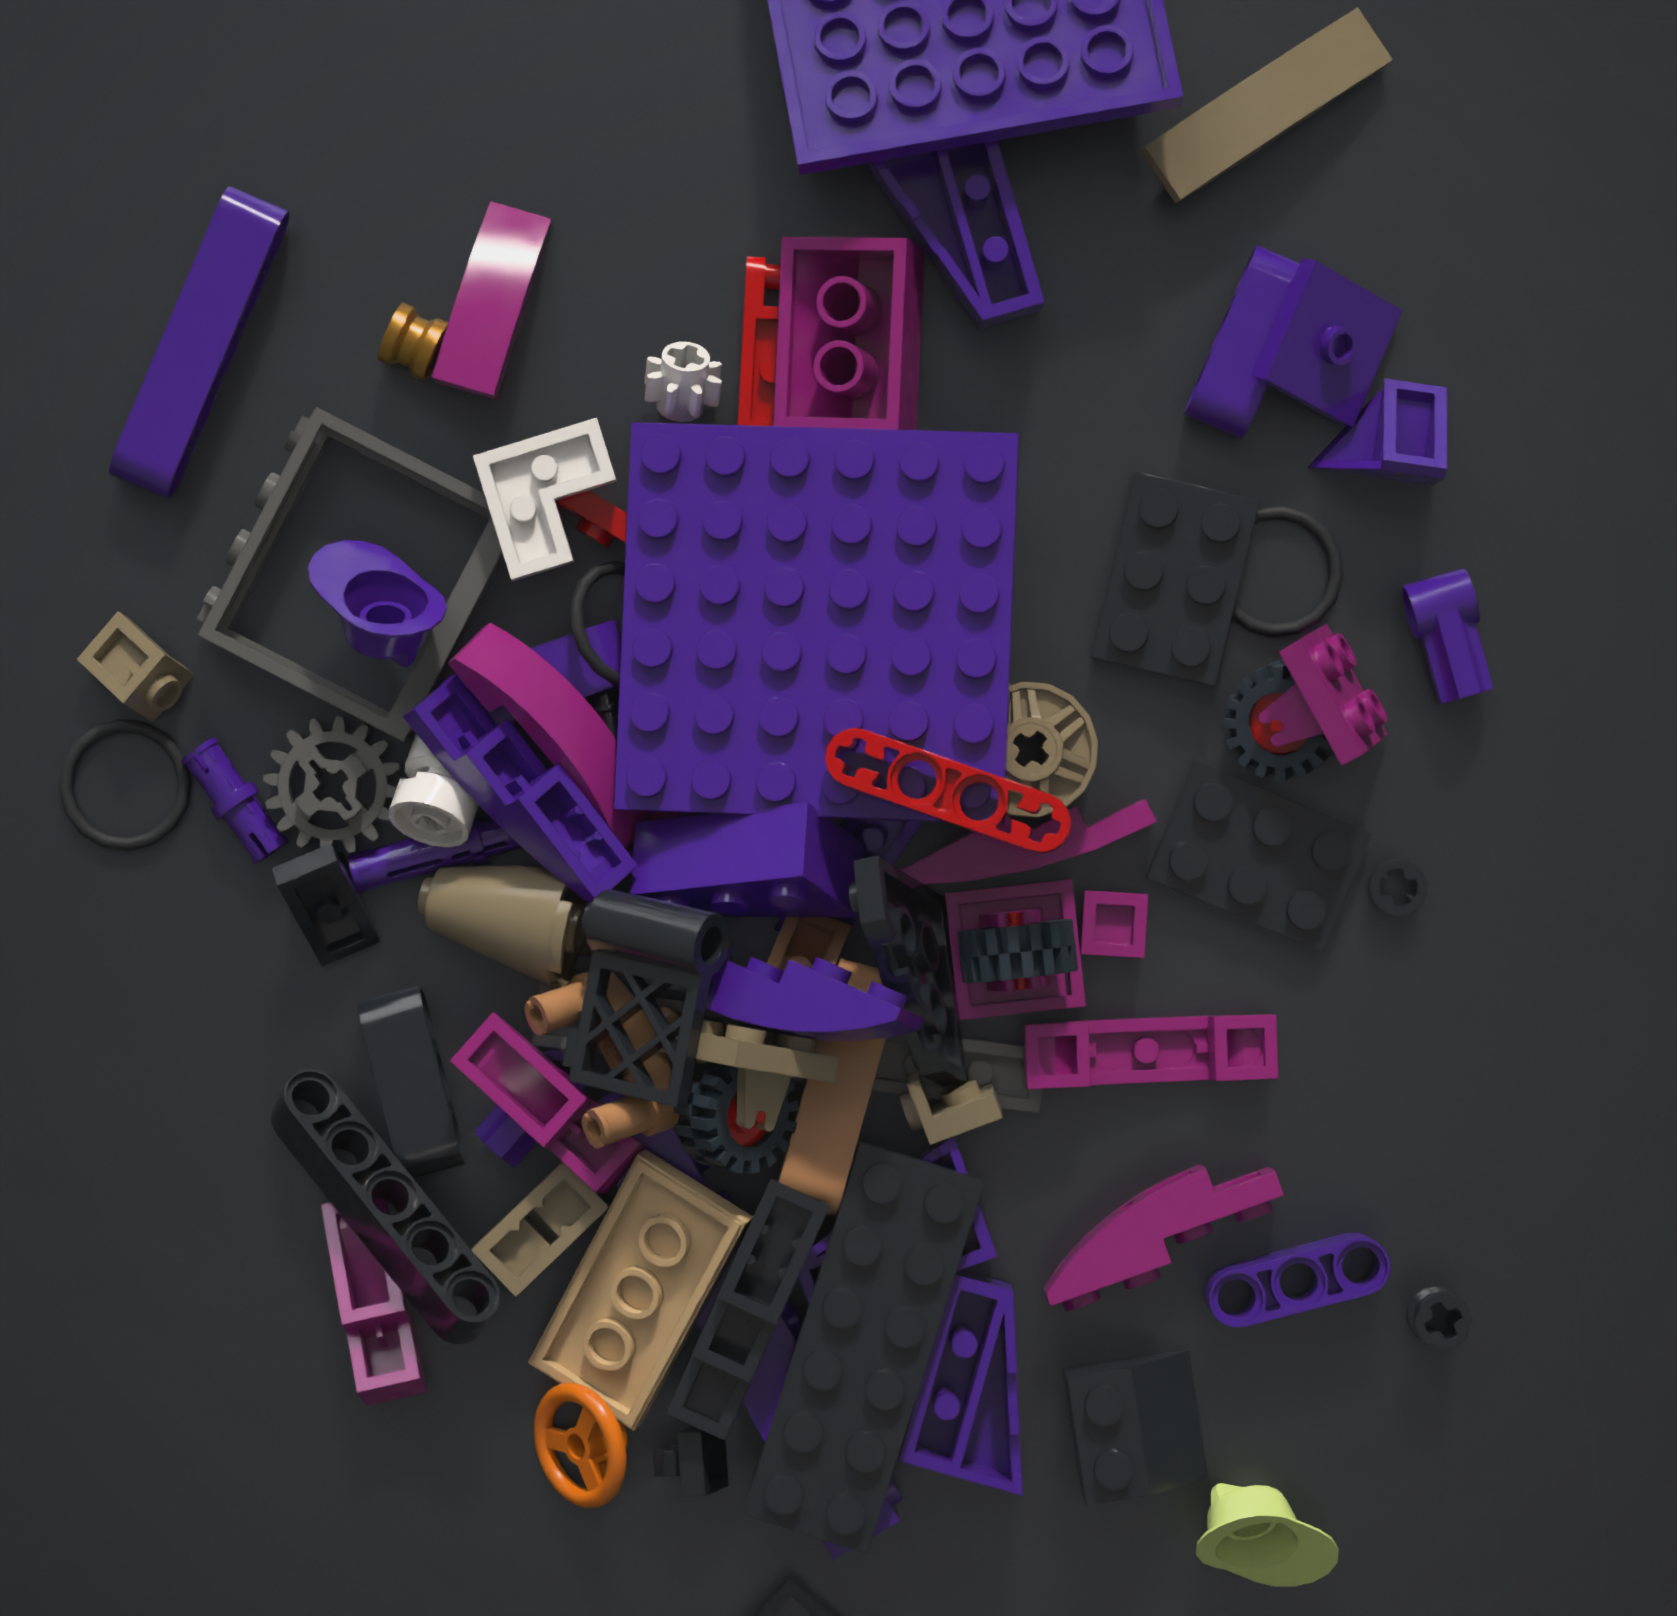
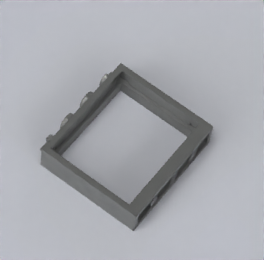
(252, 550)

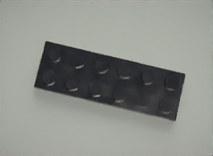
(863, 1347)

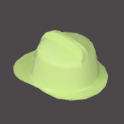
(1262, 1540)

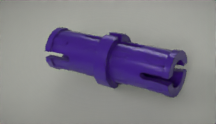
(234, 800)

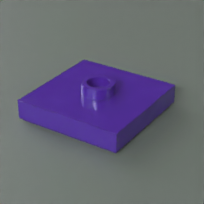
(1327, 342)

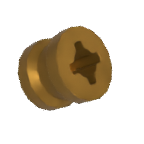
(412, 341)

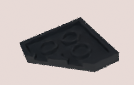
(913, 954)

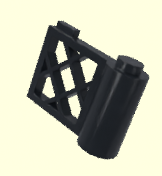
(655, 943)

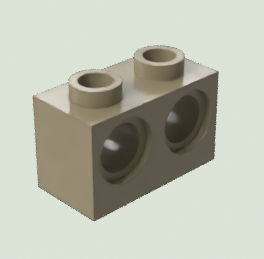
(540, 1228)

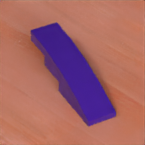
(511, 784)

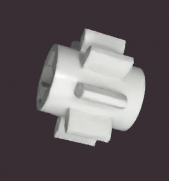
(682, 381)

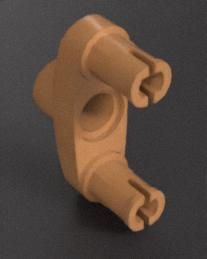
(629, 1114)

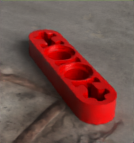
(951, 782)

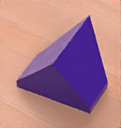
(1394, 436)

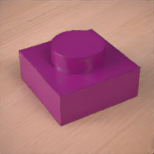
(1113, 924)

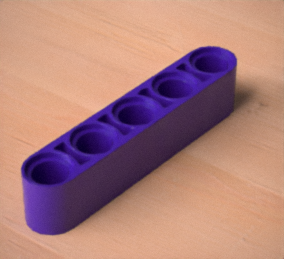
(199, 342)

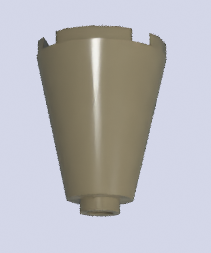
(511, 916)

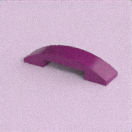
(552, 713)
(1150, 1050)

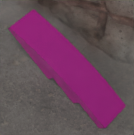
(983, 857)

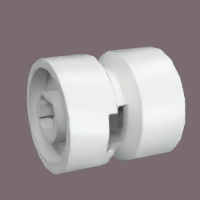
(431, 802)

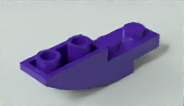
(808, 1001)

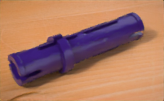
(413, 858)

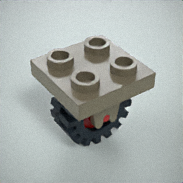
(740, 1094)

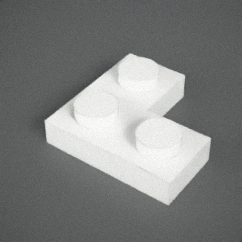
(523, 488)

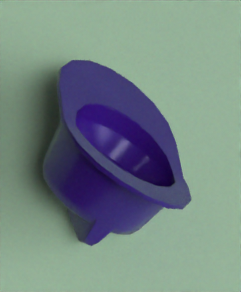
(378, 599)

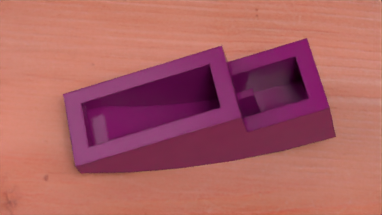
(492, 301)
(542, 1101)
(374, 1315)

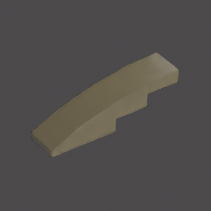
(1266, 105)

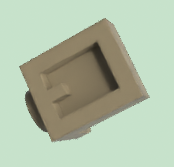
(135, 668)
(961, 1108)

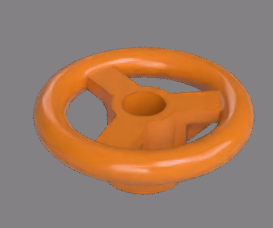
(592, 1445)

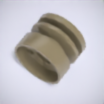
(1067, 744)

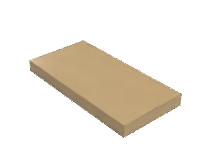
(641, 1287)

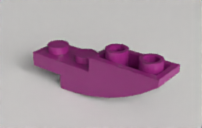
(1130, 1239)

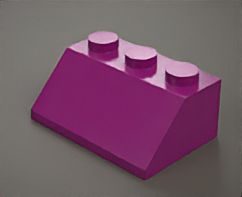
(849, 333)

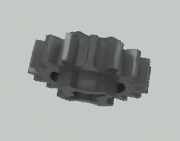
(311, 804)

